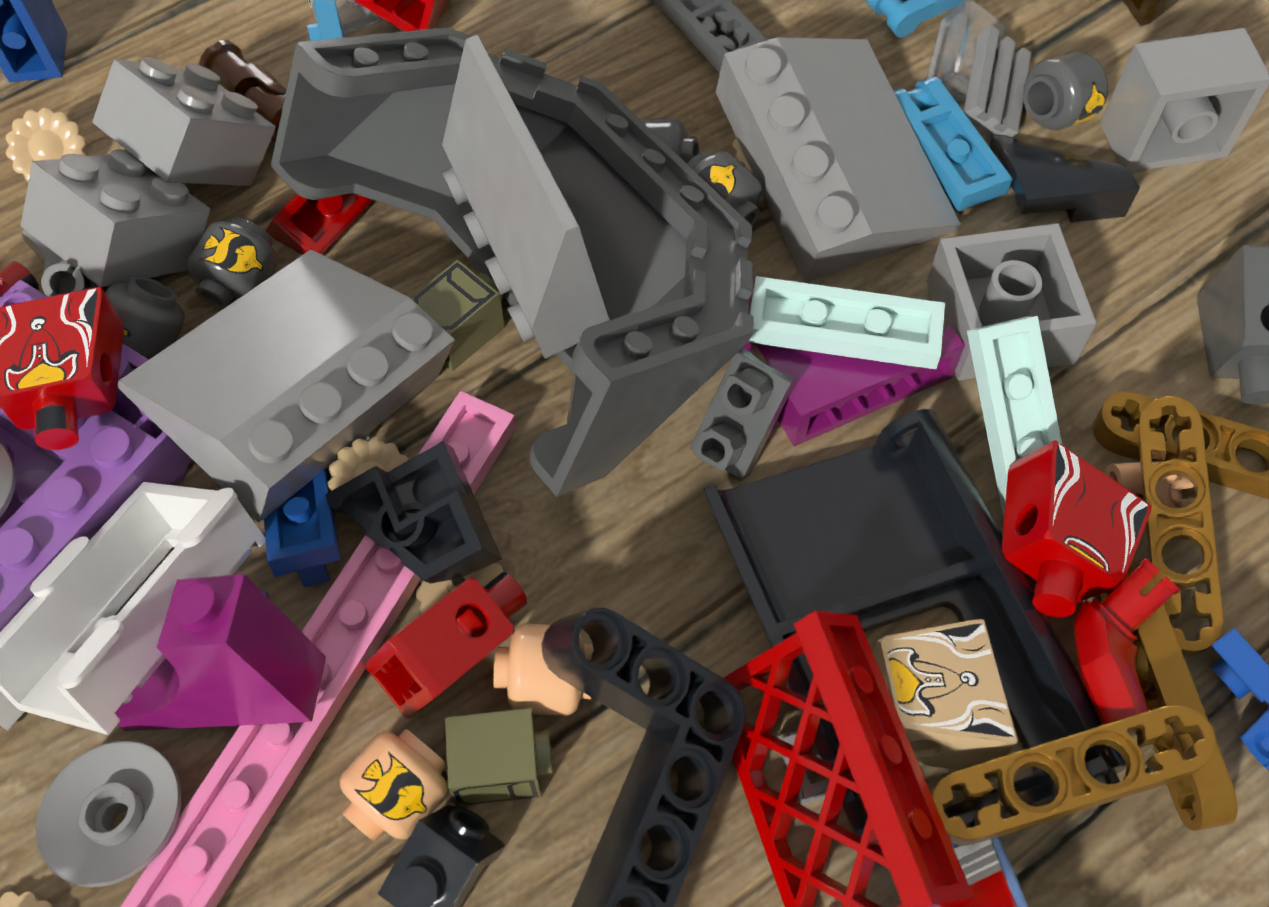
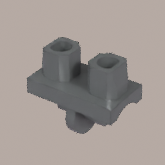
(742, 414)

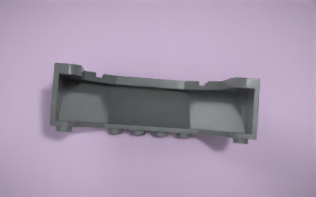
(659, 238)

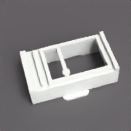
(69, 648)

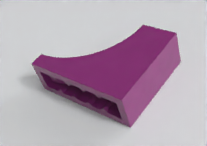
(843, 388)
(226, 662)

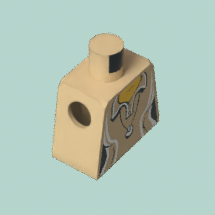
(948, 694)

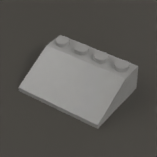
(831, 151)
(518, 210)
(289, 377)

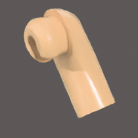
(1171, 491)

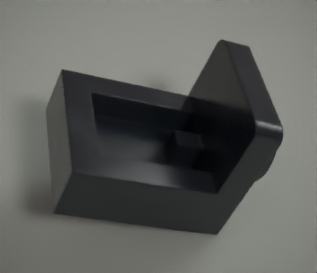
(441, 860)

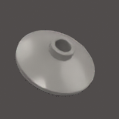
(86, 798)

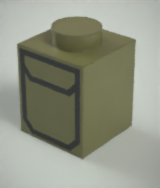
(465, 307)
(496, 757)

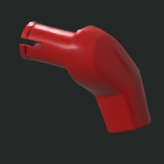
(1107, 643)

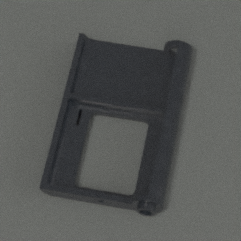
(892, 539)

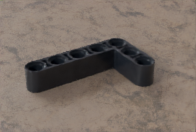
(670, 739)

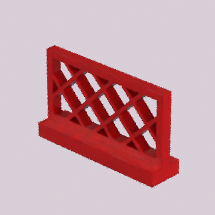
(872, 747)

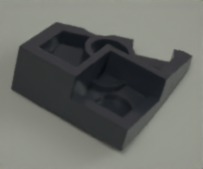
(1066, 181)
(422, 515)

